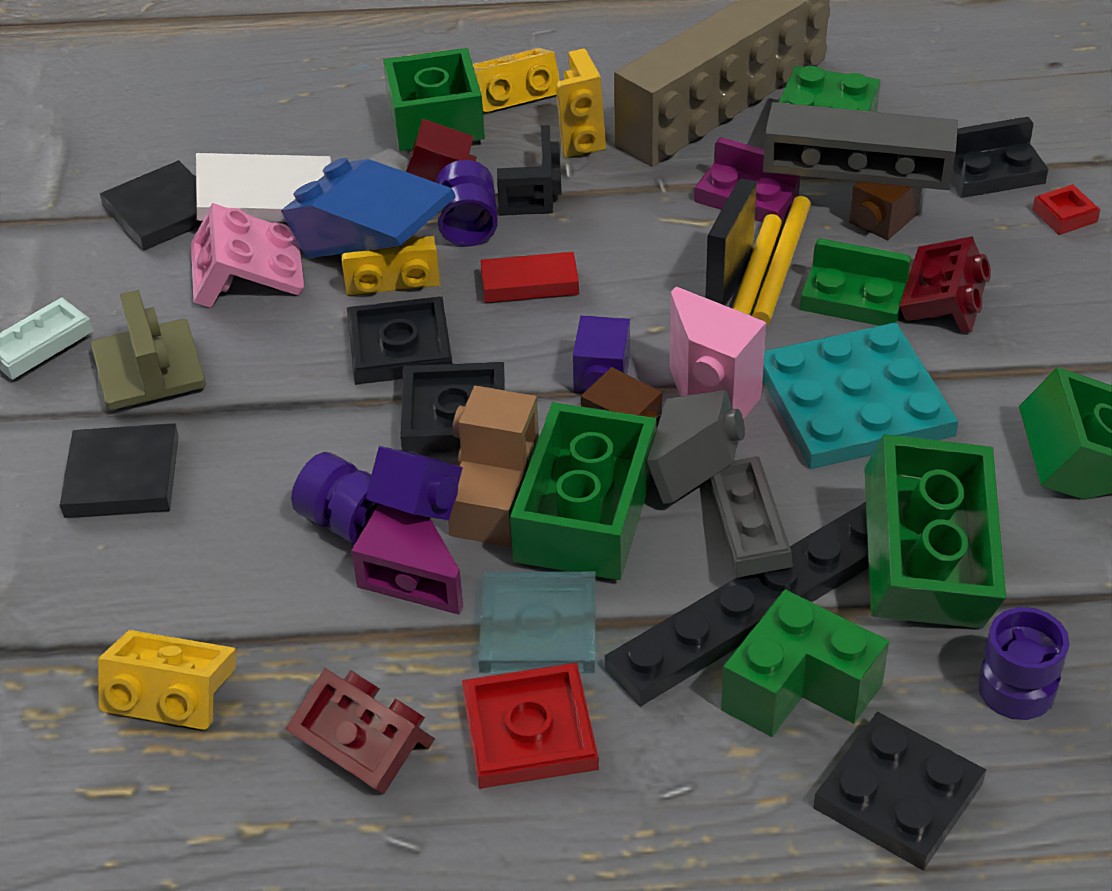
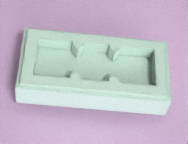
(41, 336)

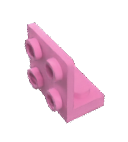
(246, 247)

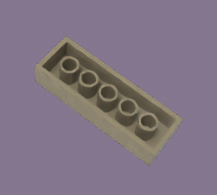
(714, 73)

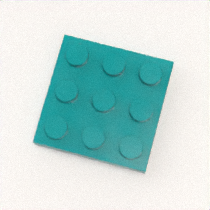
(851, 391)

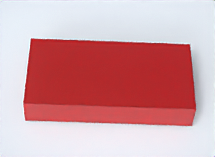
(529, 277)

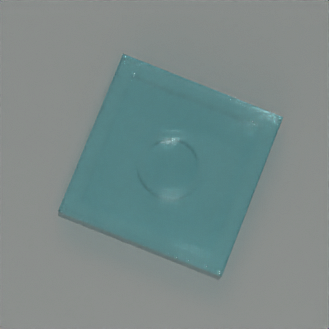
(537, 621)

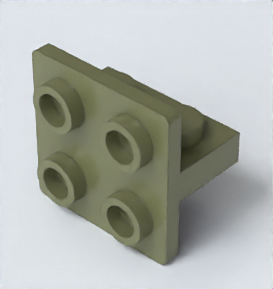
(147, 359)

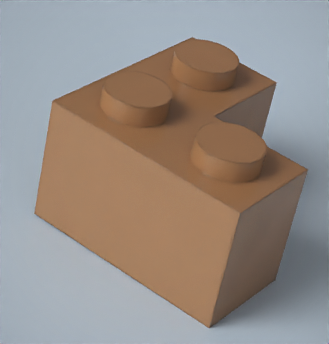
(496, 444)

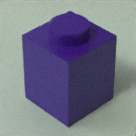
(598, 347)
(414, 483)

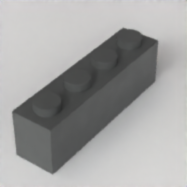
(860, 146)

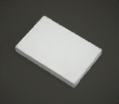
(253, 181)

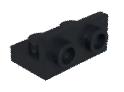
(996, 158)

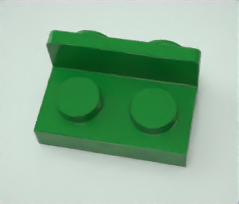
(855, 282)

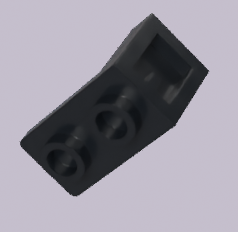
(531, 188)

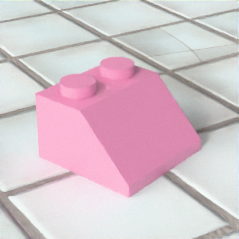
(716, 349)

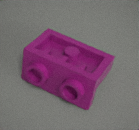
(737, 161)

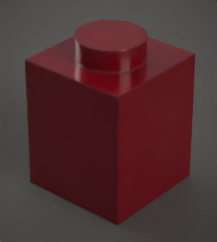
(437, 147)

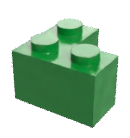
(798, 655)

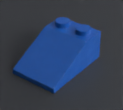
(362, 208)

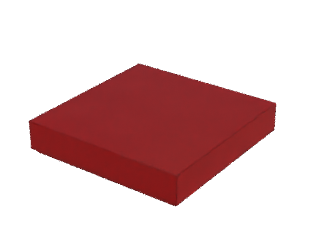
(529, 725)

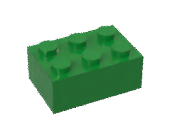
(583, 491)
(933, 532)

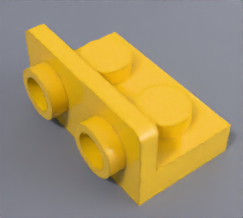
(517, 78)
(580, 107)
(392, 268)
(163, 678)

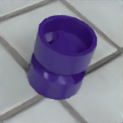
(473, 213)
(334, 495)
(1023, 663)

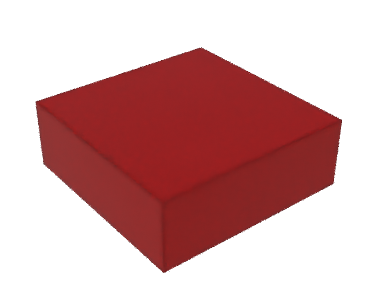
(1066, 209)

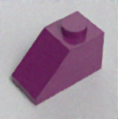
(407, 560)

